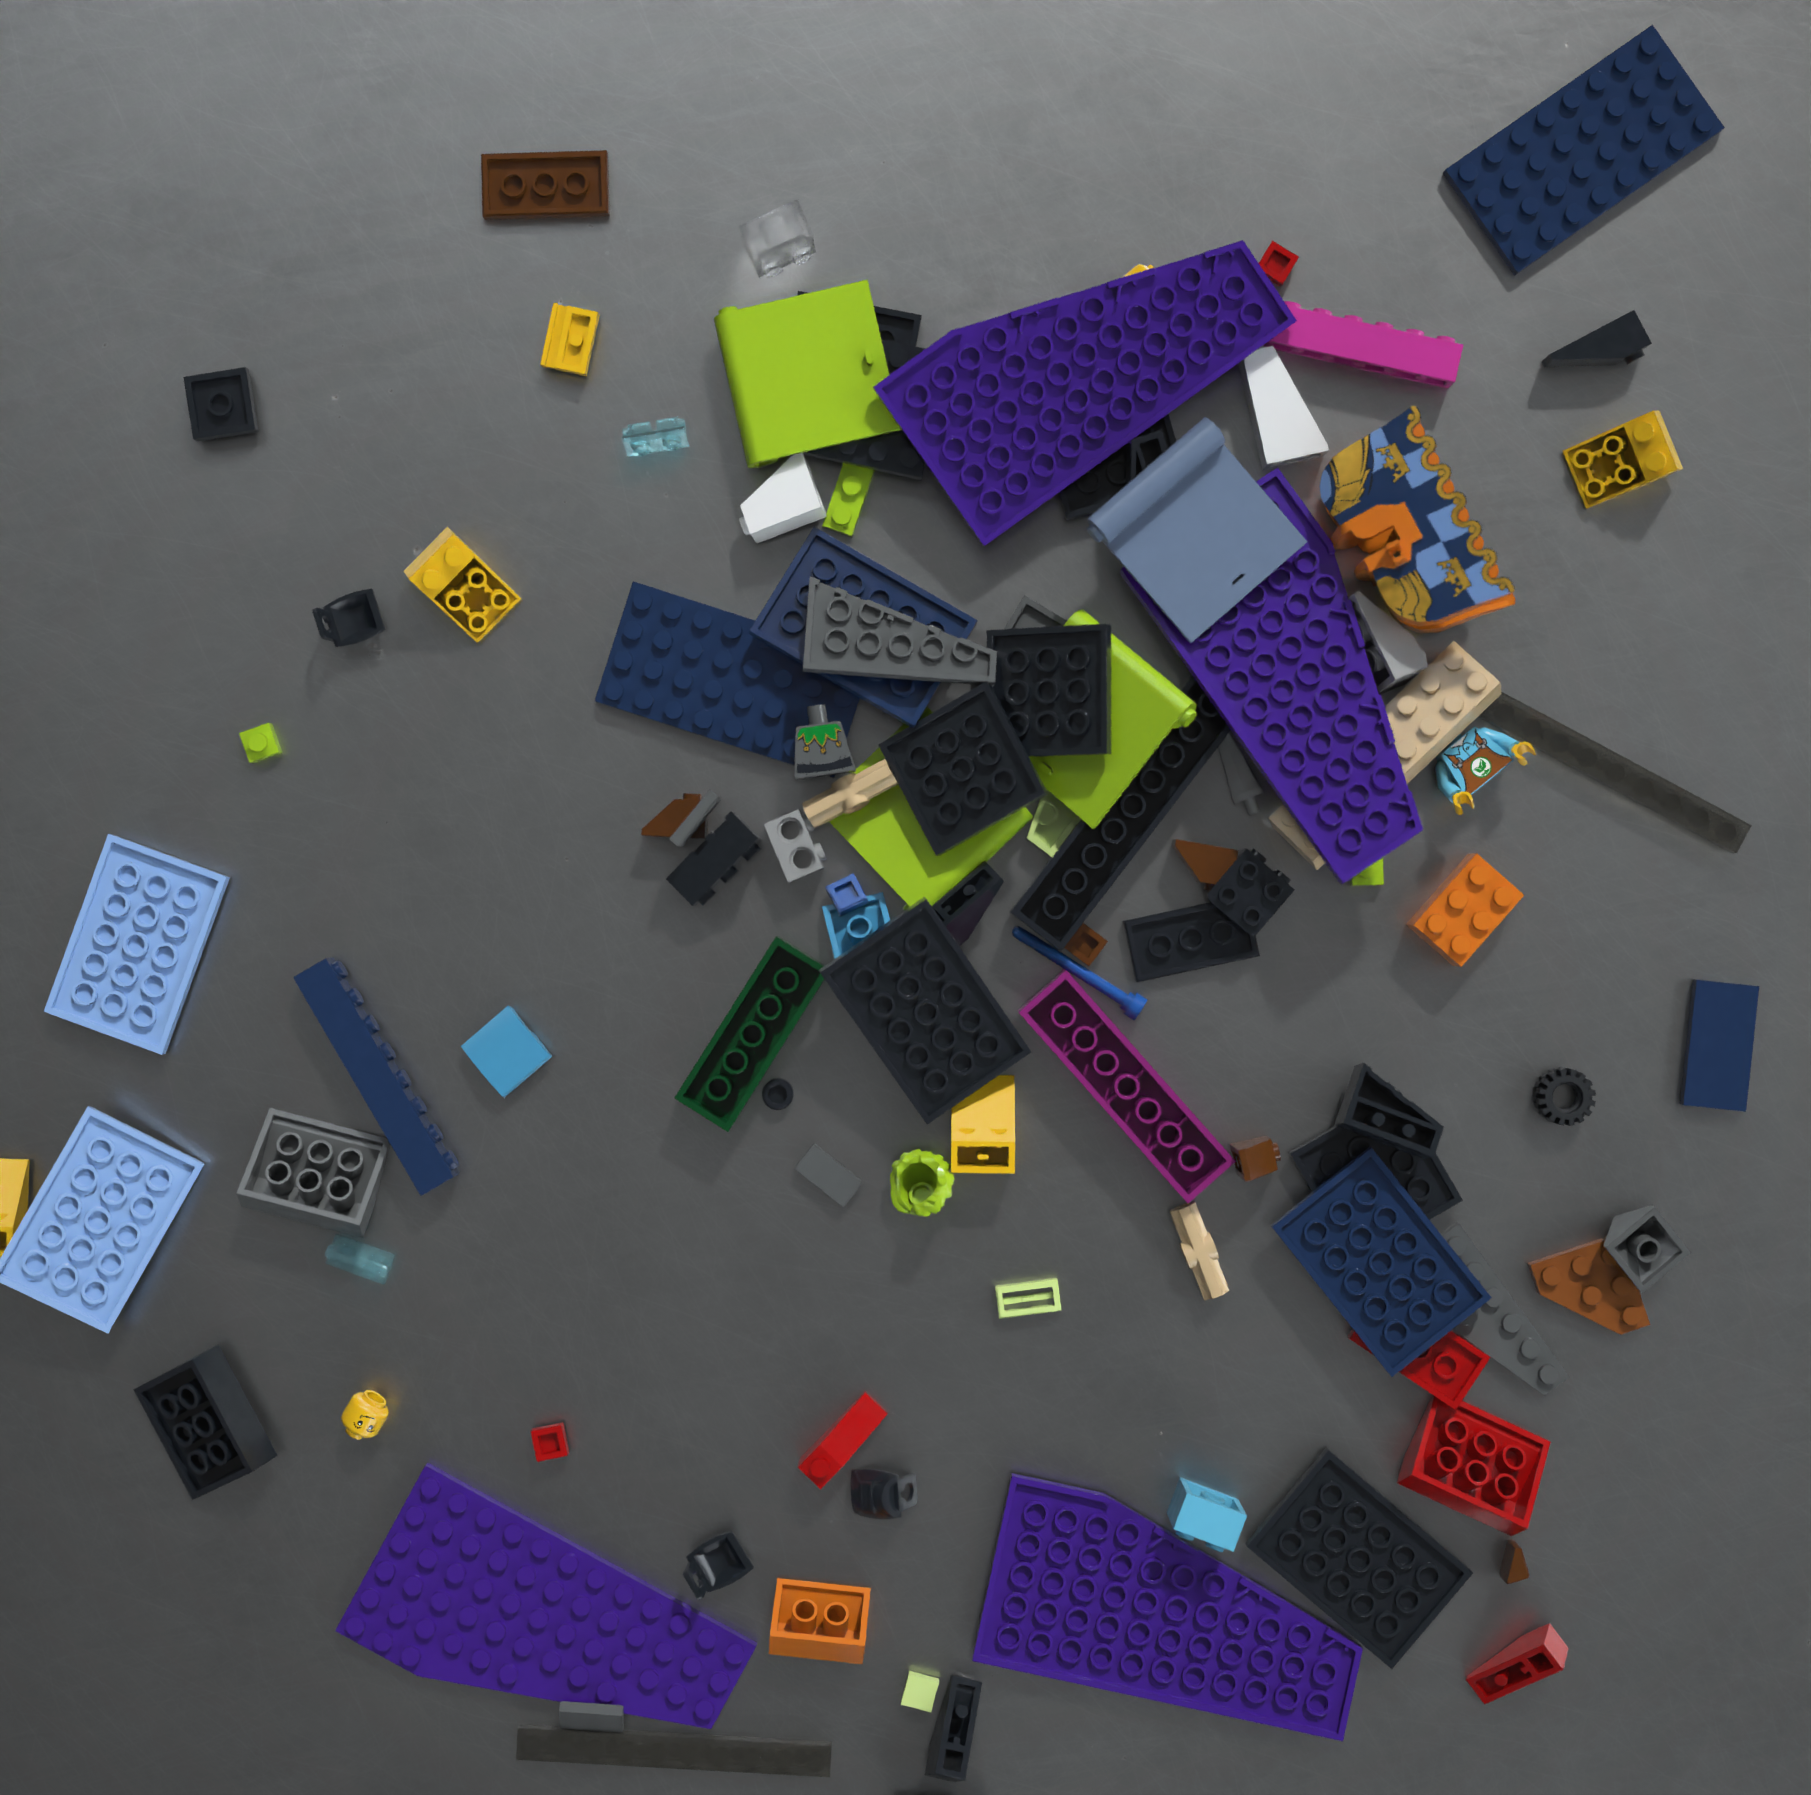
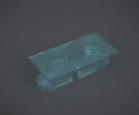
(641, 440)
(359, 1258)

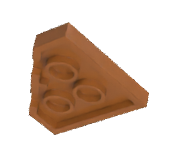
(1592, 1286)

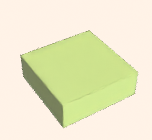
(919, 1691)

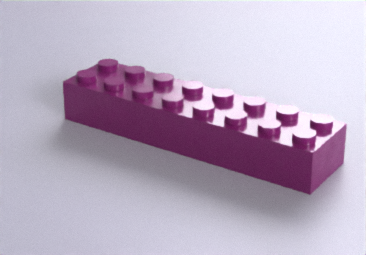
(1126, 1086)

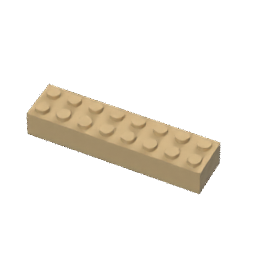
(1423, 722)

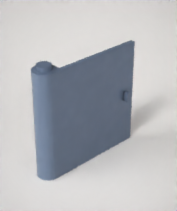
(1195, 529)

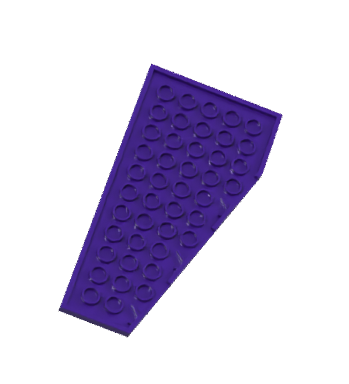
(1059, 386)
(1303, 698)
(520, 1610)
(1136, 1611)

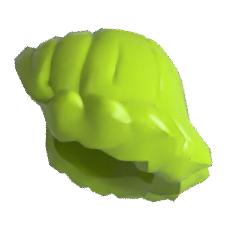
(920, 1183)

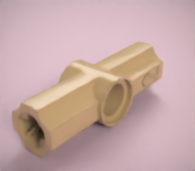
(849, 793)
(1199, 1250)

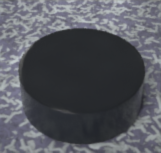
(777, 1094)

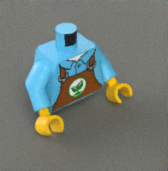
(1475, 760)

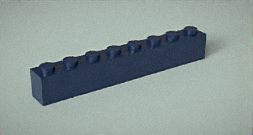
(377, 1075)

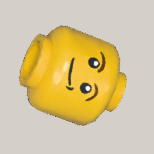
(365, 1414)

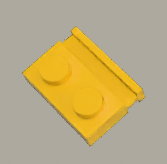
(570, 339)

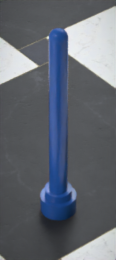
(1129, 1002)

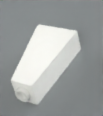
(1278, 414)

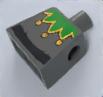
(821, 747)

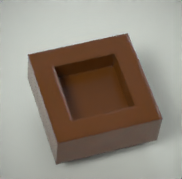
(1086, 944)

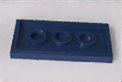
(1719, 1045)

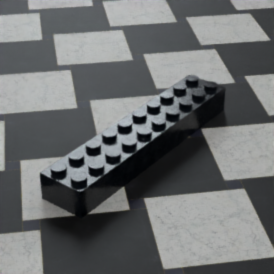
(1095, 858)

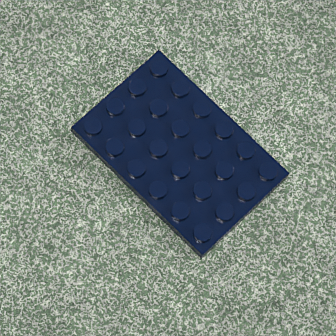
(838, 565)
(1381, 1261)

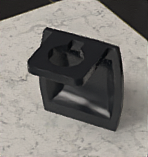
(350, 618)
(878, 1493)
(716, 1564)

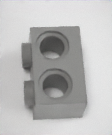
(787, 849)

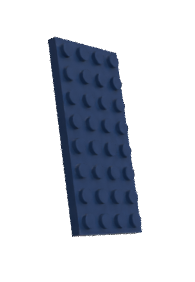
(1583, 150)
(712, 677)

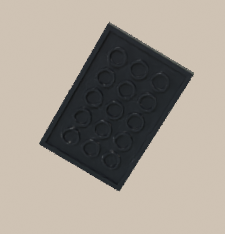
(925, 1010)
(1359, 1558)

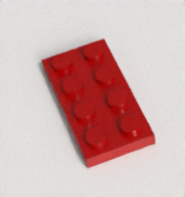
(1444, 1368)

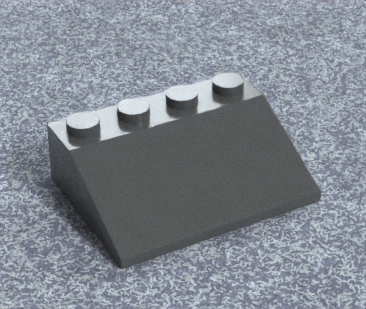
(314, 1172)

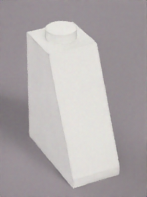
(783, 502)

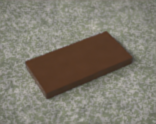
(545, 185)

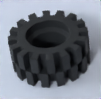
(1582, 1102)

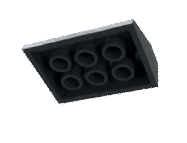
(205, 1422)

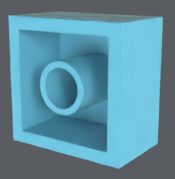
(1206, 1515)

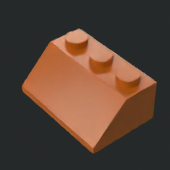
(819, 1621)

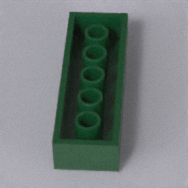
(752, 1034)

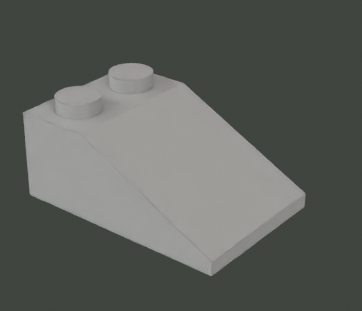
(1388, 646)

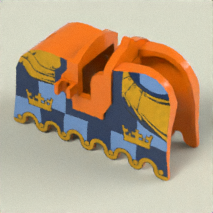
(1398, 498)

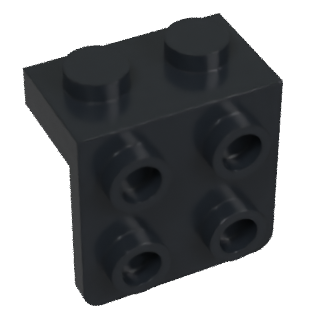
(1250, 891)

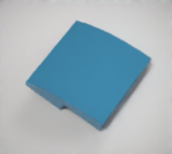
(506, 1051)

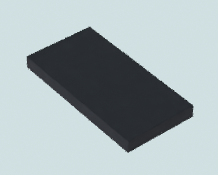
(1185, 941)

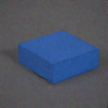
(846, 894)

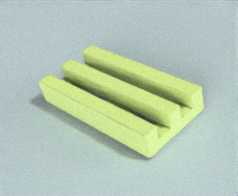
(1001, 1301)

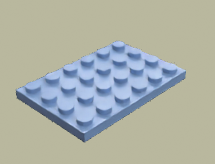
(136, 944)
(97, 1219)

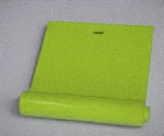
(804, 372)
(1142, 715)
(898, 850)

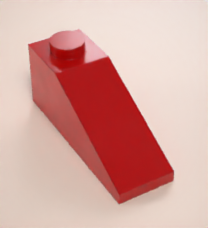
(841, 1440)
(1520, 1664)

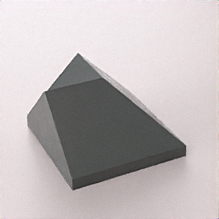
(1644, 1246)

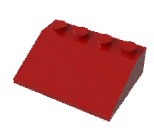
(1475, 1465)

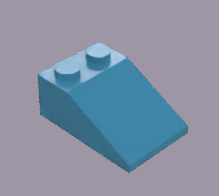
(856, 925)

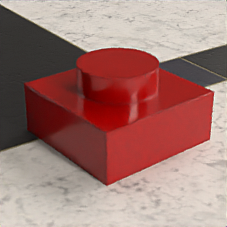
(1277, 263)
(550, 1442)

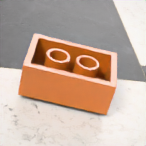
(1465, 909)

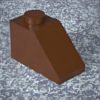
(673, 816)
(1205, 861)
(1255, 1157)

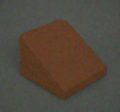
(1513, 1564)

